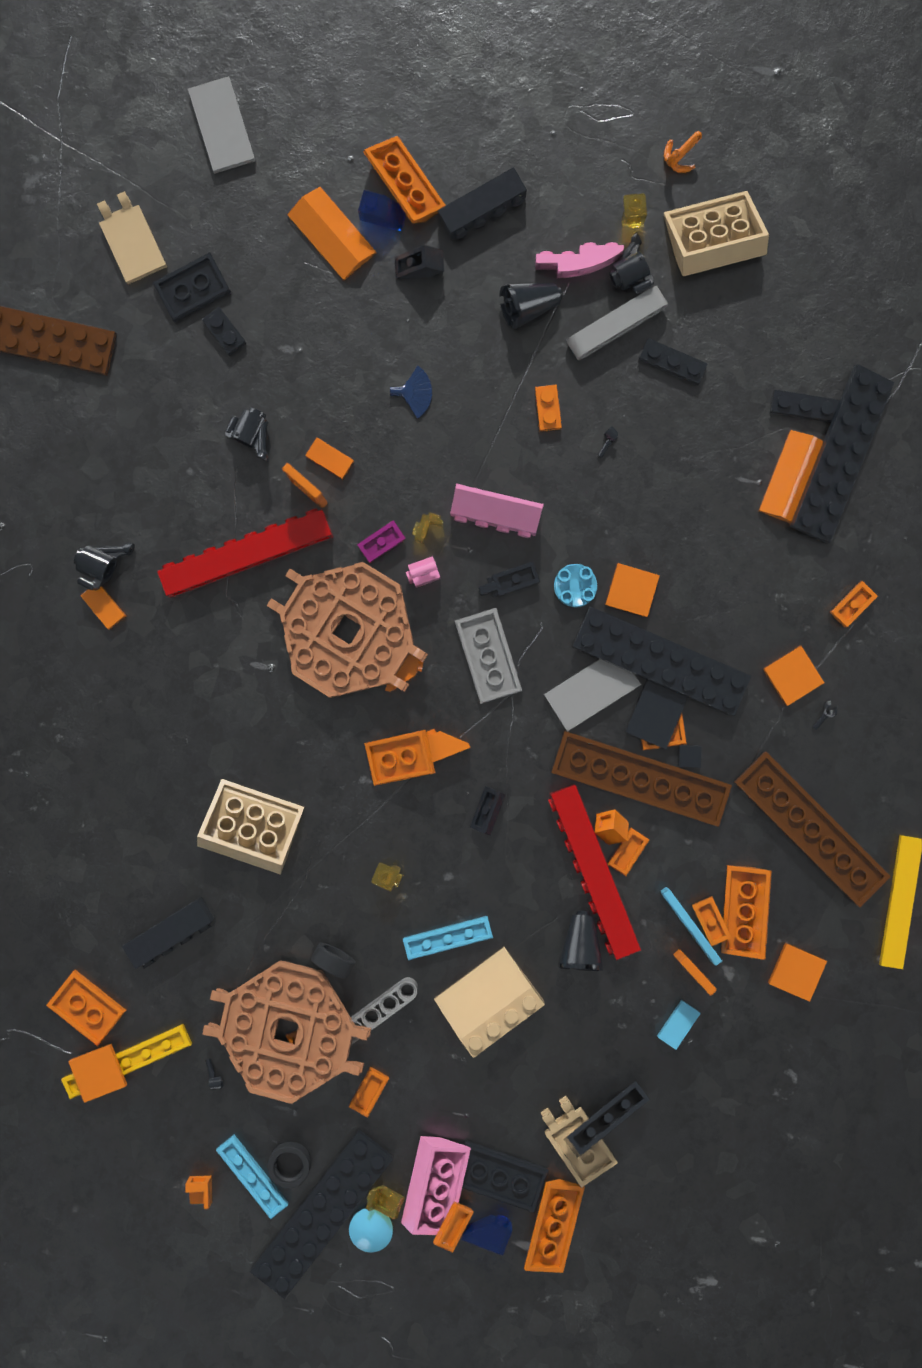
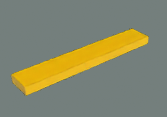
(901, 902)
(141, 1054)

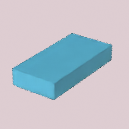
(678, 1024)

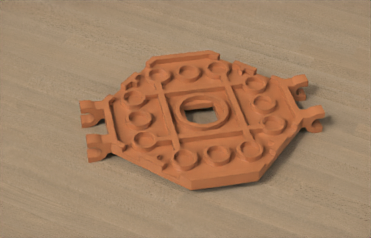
(318, 609)
(279, 1067)

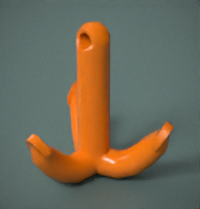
(673, 159)

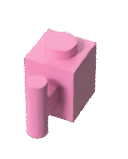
(423, 572)

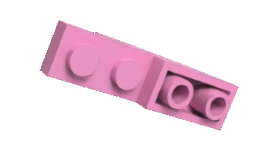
(588, 260)

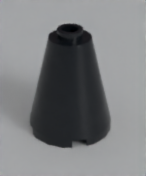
(528, 301)
(581, 944)

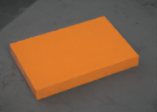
(304, 485)
(399, 757)
(86, 1007)

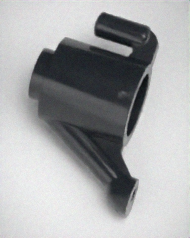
(632, 269)
(250, 431)
(99, 563)

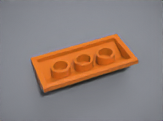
(405, 179)
(331, 232)
(790, 475)
(747, 911)
(554, 1226)

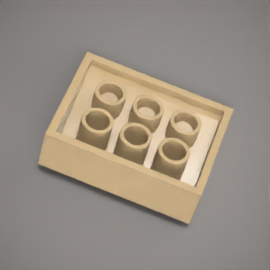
(716, 233)
(250, 826)
(489, 1002)

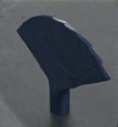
(416, 392)

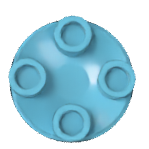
(575, 585)
(370, 1230)

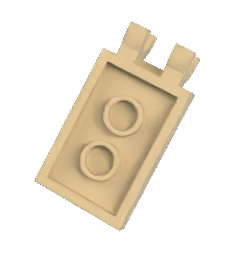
(131, 240)
(593, 1161)

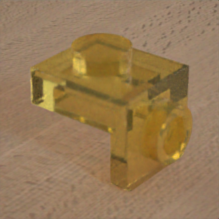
(634, 210)
(420, 529)
(387, 876)
(385, 1201)

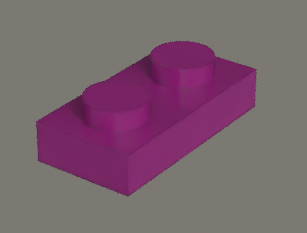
(381, 541)

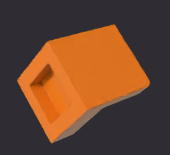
(611, 827)
(200, 1190)

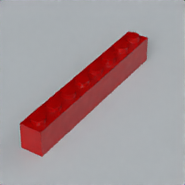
(245, 553)
(595, 872)

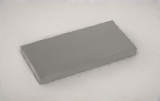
(221, 124)
(488, 655)
(590, 692)

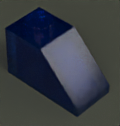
(381, 211)
(489, 1233)

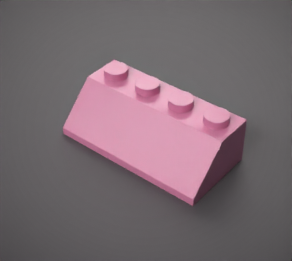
(495, 510)
(434, 1184)

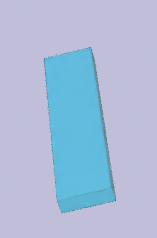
(690, 926)
(447, 938)
(252, 1176)

